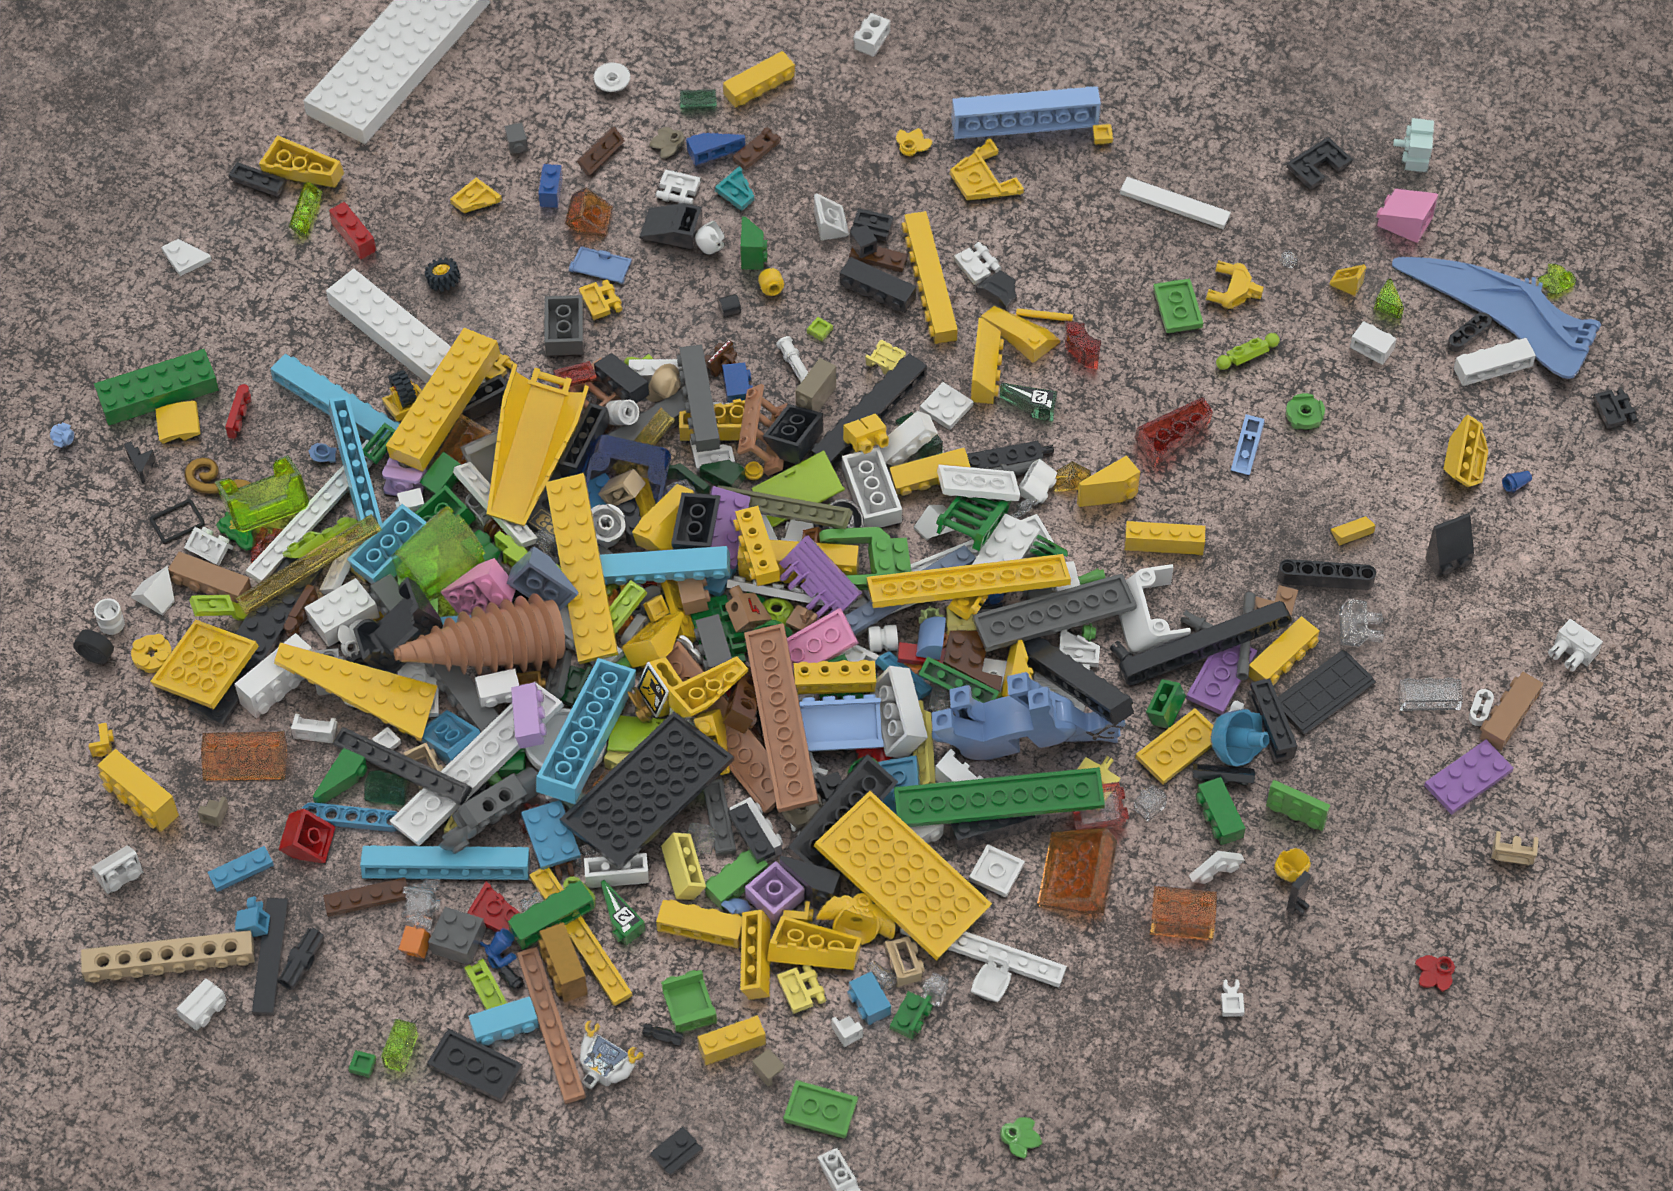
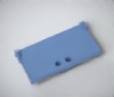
(600, 264)

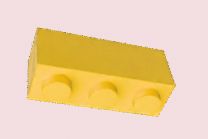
(731, 1040)

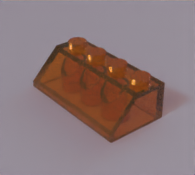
(243, 755)

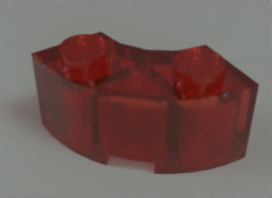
(1081, 344)

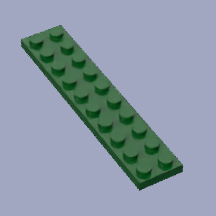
(1000, 797)

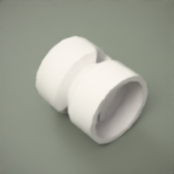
(622, 412)
(109, 616)
(883, 638)

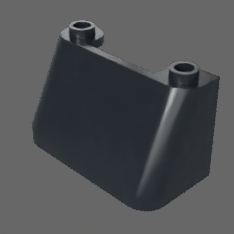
(403, 624)

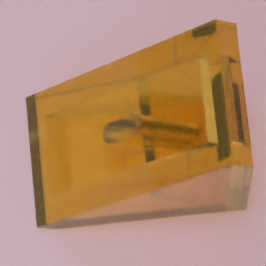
(1070, 476)

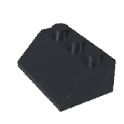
(794, 432)
(695, 521)

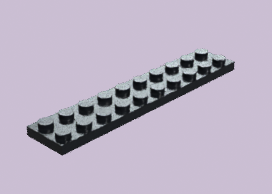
(265, 628)

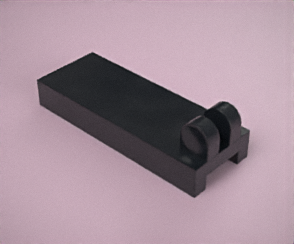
(1298, 895)

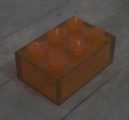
(1183, 913)

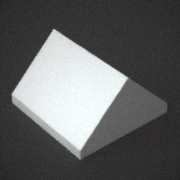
(829, 218)

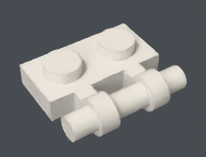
(679, 183)
(973, 267)

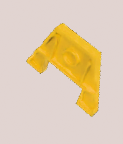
(976, 178)

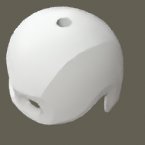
(708, 238)

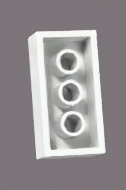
(872, 488)
(268, 682)
(900, 712)

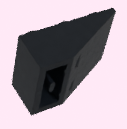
(673, 224)

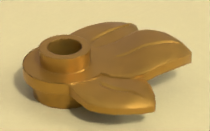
(642, 710)

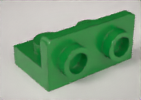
(911, 1014)

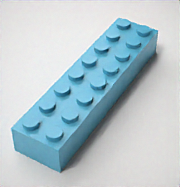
(585, 731)

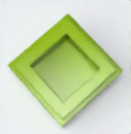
(819, 329)

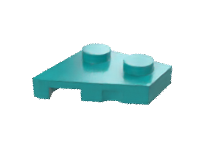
(736, 189)

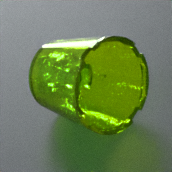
(438, 553)

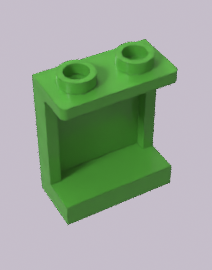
(688, 1001)

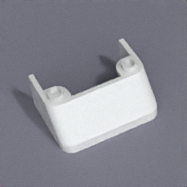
(1138, 628)

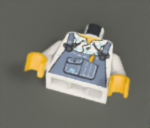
(604, 1060)

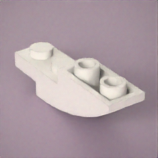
(837, 1171)

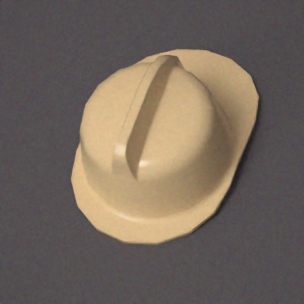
(664, 383)

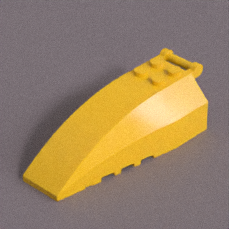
(530, 441)

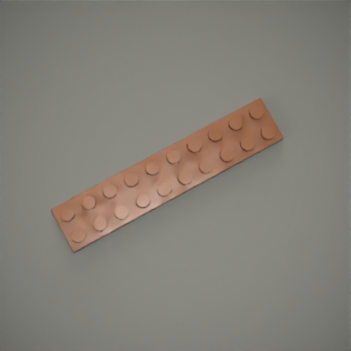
(781, 718)
(749, 753)

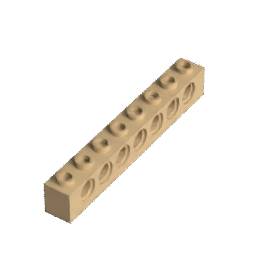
(158, 950)

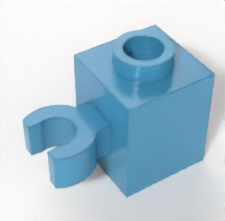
(253, 918)

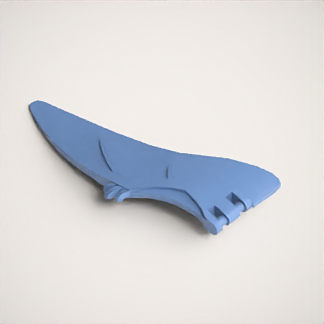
(1520, 307)

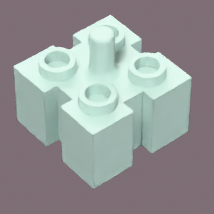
(1417, 144)

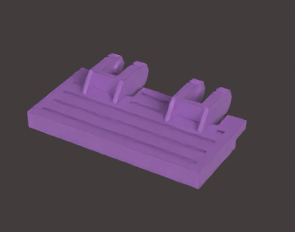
(821, 577)

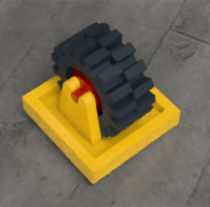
(402, 395)

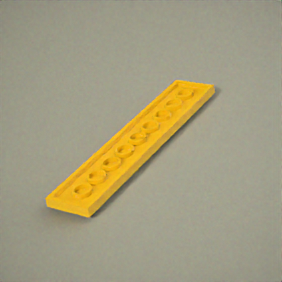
(583, 567)
(968, 581)

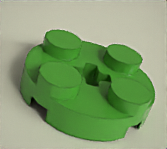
(1301, 420)

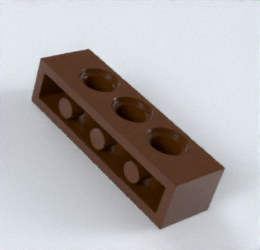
(742, 704)

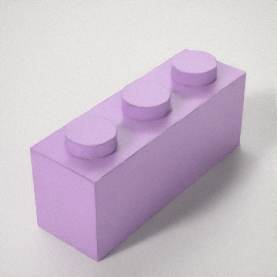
(528, 715)

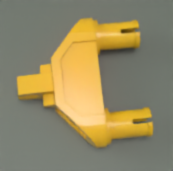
(1239, 288)

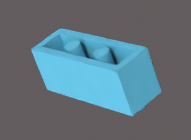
(504, 1021)

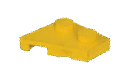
(475, 196)

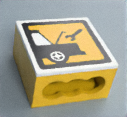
(654, 685)

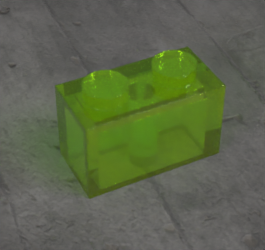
(399, 1045)

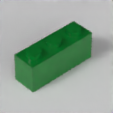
(1220, 811)

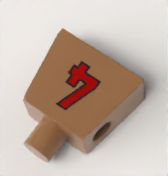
(746, 610)

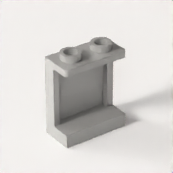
(481, 454)

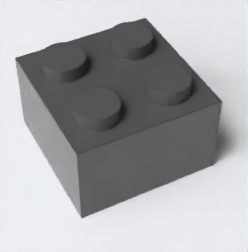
(457, 936)

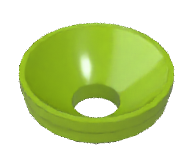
(784, 614)

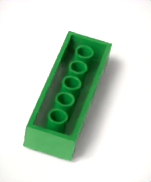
(156, 386)

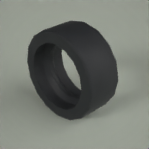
(93, 646)

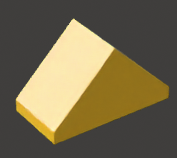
(1349, 279)

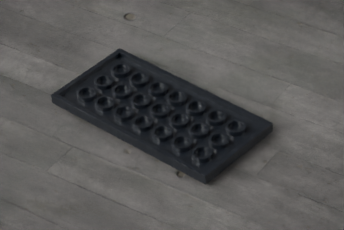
(647, 790)

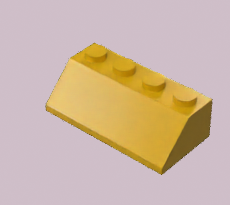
(986, 362)

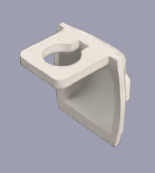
(992, 981)

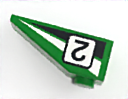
(623, 919)

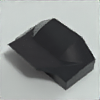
(998, 289)

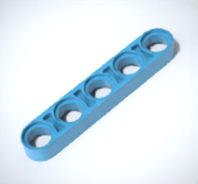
(362, 815)

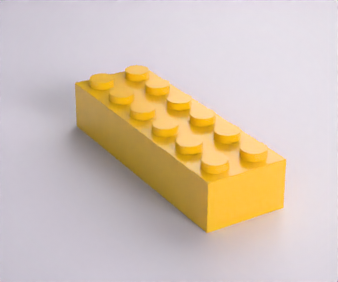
(844, 556)

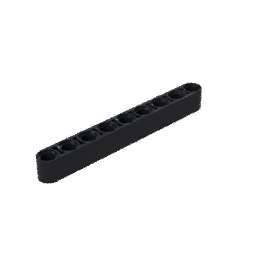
(1205, 643)

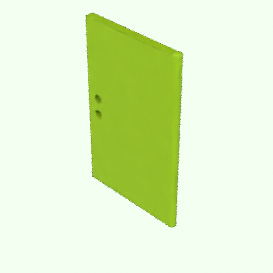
(812, 482)
(630, 732)

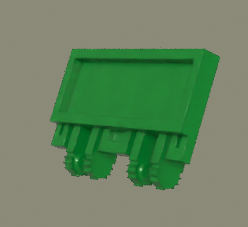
(717, 606)

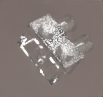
(1354, 623)

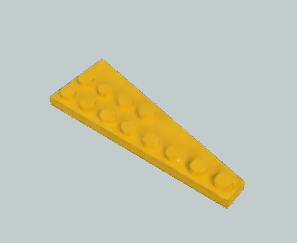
(383, 694)

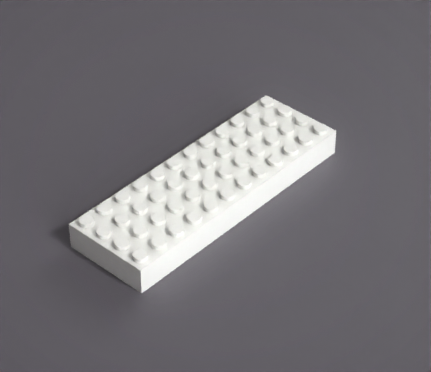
(388, 63)

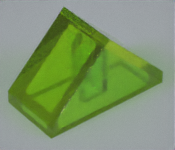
(1389, 301)

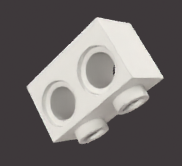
(872, 34)

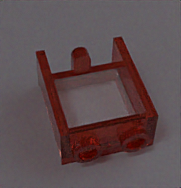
(1111, 816)

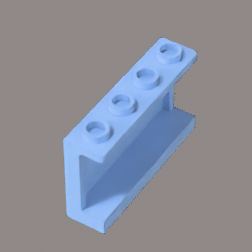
(842, 723)

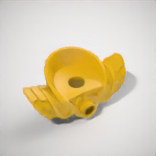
(857, 917)

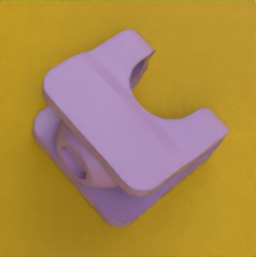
(401, 479)

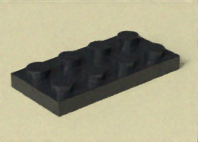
(474, 1065)

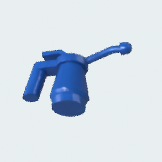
(501, 941)

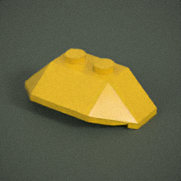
(1467, 453)

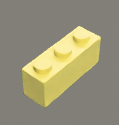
(683, 866)

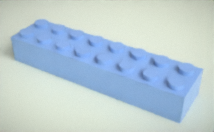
(1025, 112)

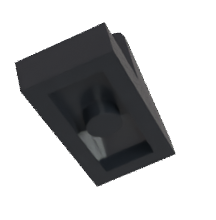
(142, 462)

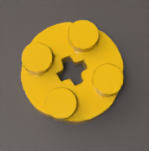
(145, 645)

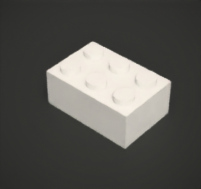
(340, 608)

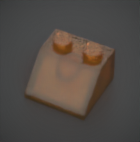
(588, 213)

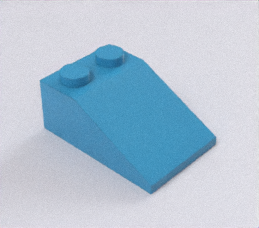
(449, 735)

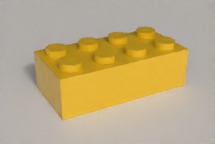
(137, 790)

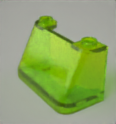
(265, 499)

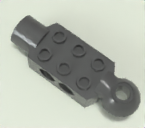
(489, 808)

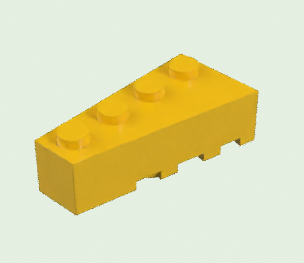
(300, 163)
(728, 421)
(813, 945)

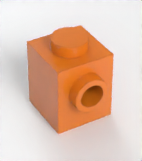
(415, 942)

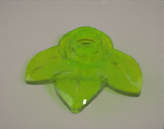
(1557, 279)

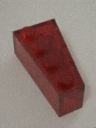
(1169, 432)

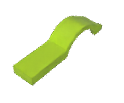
(216, 606)

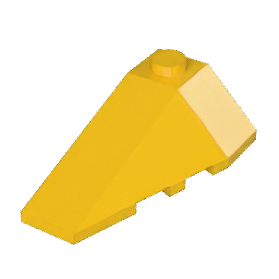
(704, 689)

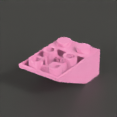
(479, 587)

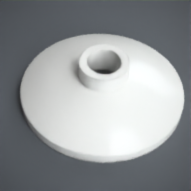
(611, 77)

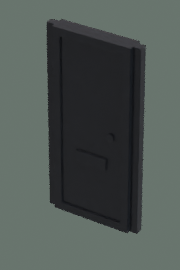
(1324, 691)

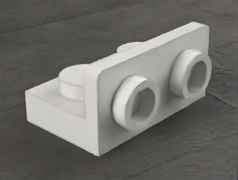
(208, 546)

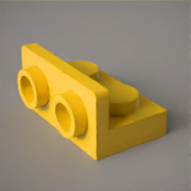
(967, 606)

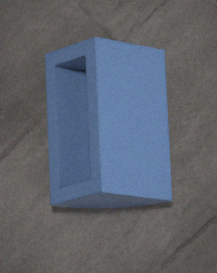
(931, 637)

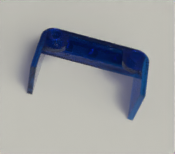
(627, 450)

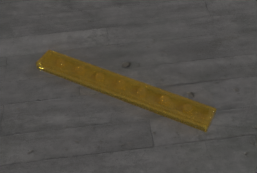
(308, 564)

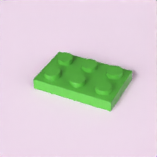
(1178, 305)
(1298, 805)
(820, 1109)

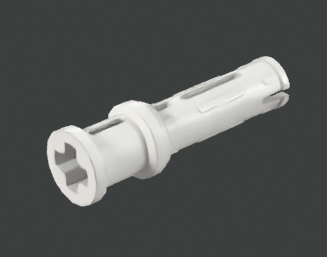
(792, 356)

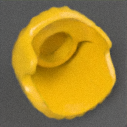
(1292, 864)

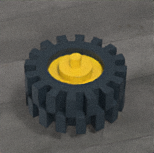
(442, 274)

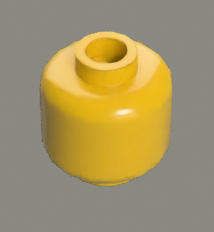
(771, 282)

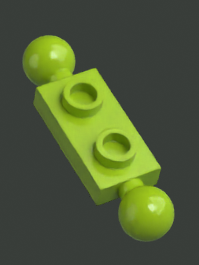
(1247, 351)

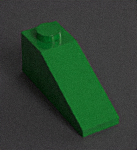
(342, 775)

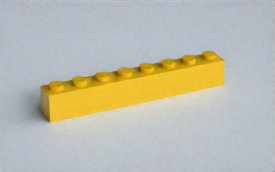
(930, 277)

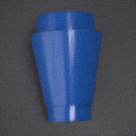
(1515, 481)

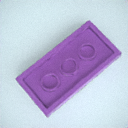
(724, 529)
(1218, 680)
(1468, 776)

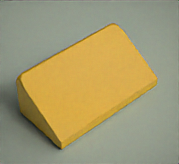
(1353, 530)

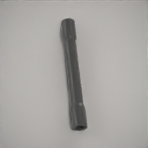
(1243, 662)

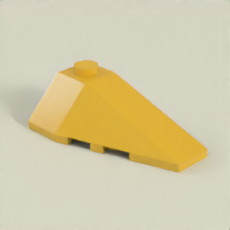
(1024, 335)
(658, 524)
(1016, 664)

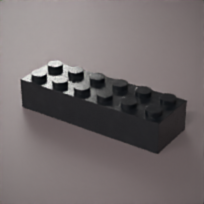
(864, 777)

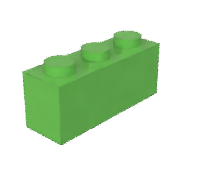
(733, 878)

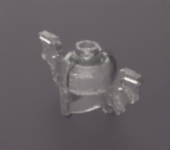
(421, 903)

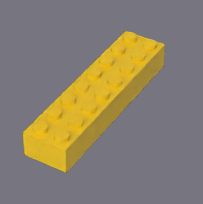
(443, 399)

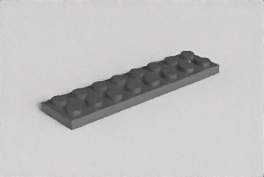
(1054, 612)

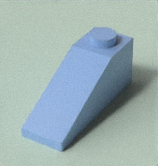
(1248, 444)

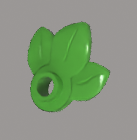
(1023, 1136)

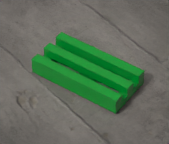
(380, 447)

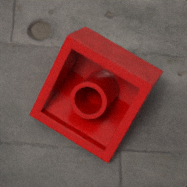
(306, 837)

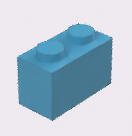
(869, 998)

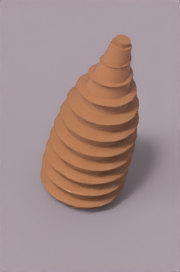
(494, 638)

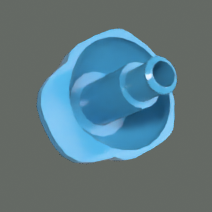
(1238, 737)

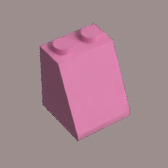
(1407, 213)

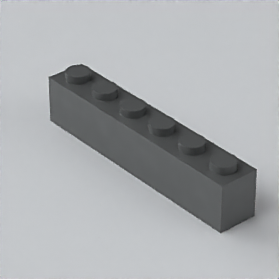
(699, 398)

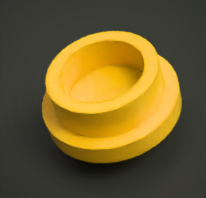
(753, 470)

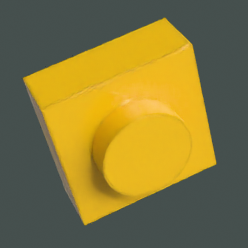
(1102, 134)
(656, 608)

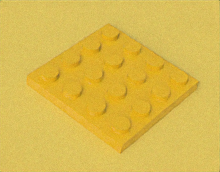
(204, 664)

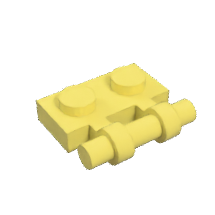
(795, 991)

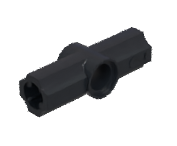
(301, 958)

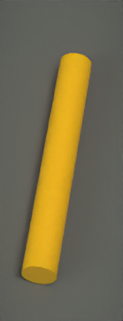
(1044, 315)

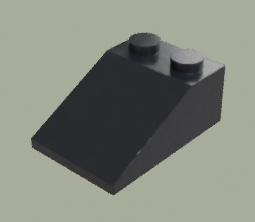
(1451, 545)
(818, 882)

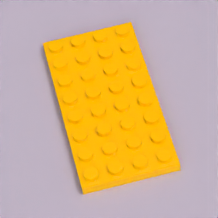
(903, 875)

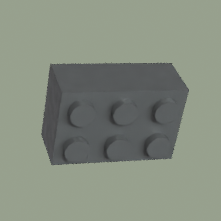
(564, 325)

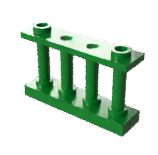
(985, 527)

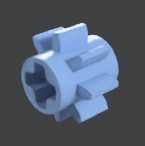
(62, 435)

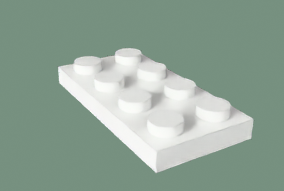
(978, 483)
(1008, 541)

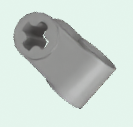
(478, 511)

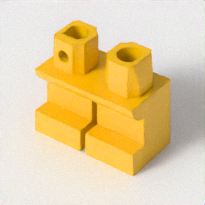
(866, 433)

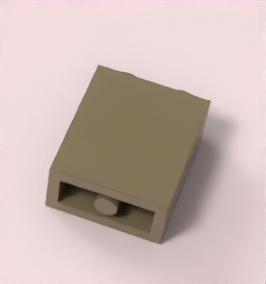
(817, 386)

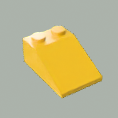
(1110, 484)
(653, 640)

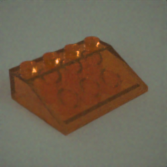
(1078, 871)

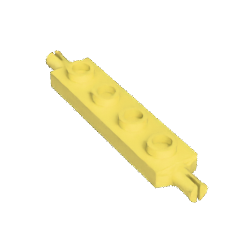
(925, 750)

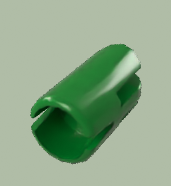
(1049, 549)

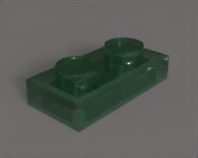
(698, 99)

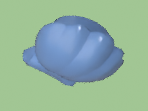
(322, 453)
(736, 906)

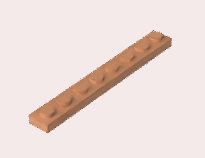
(551, 1025)

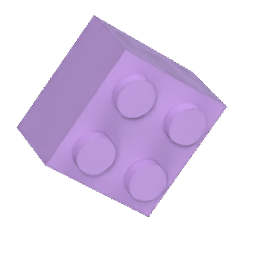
(774, 892)

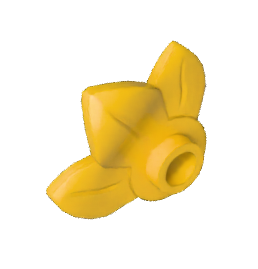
(912, 142)

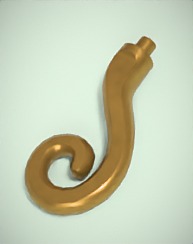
(208, 488)

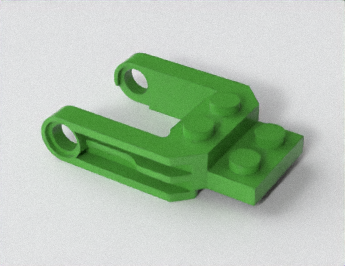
(885, 553)

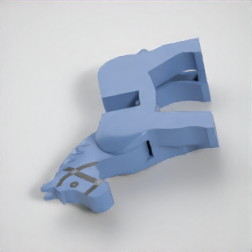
(1030, 710)

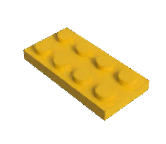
(1177, 746)

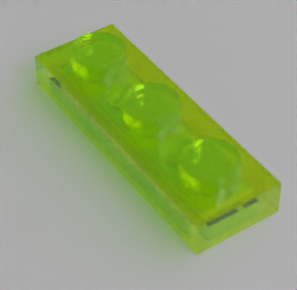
(305, 209)

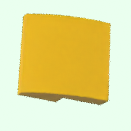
(177, 421)

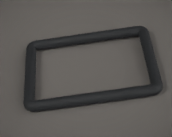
(170, 509)

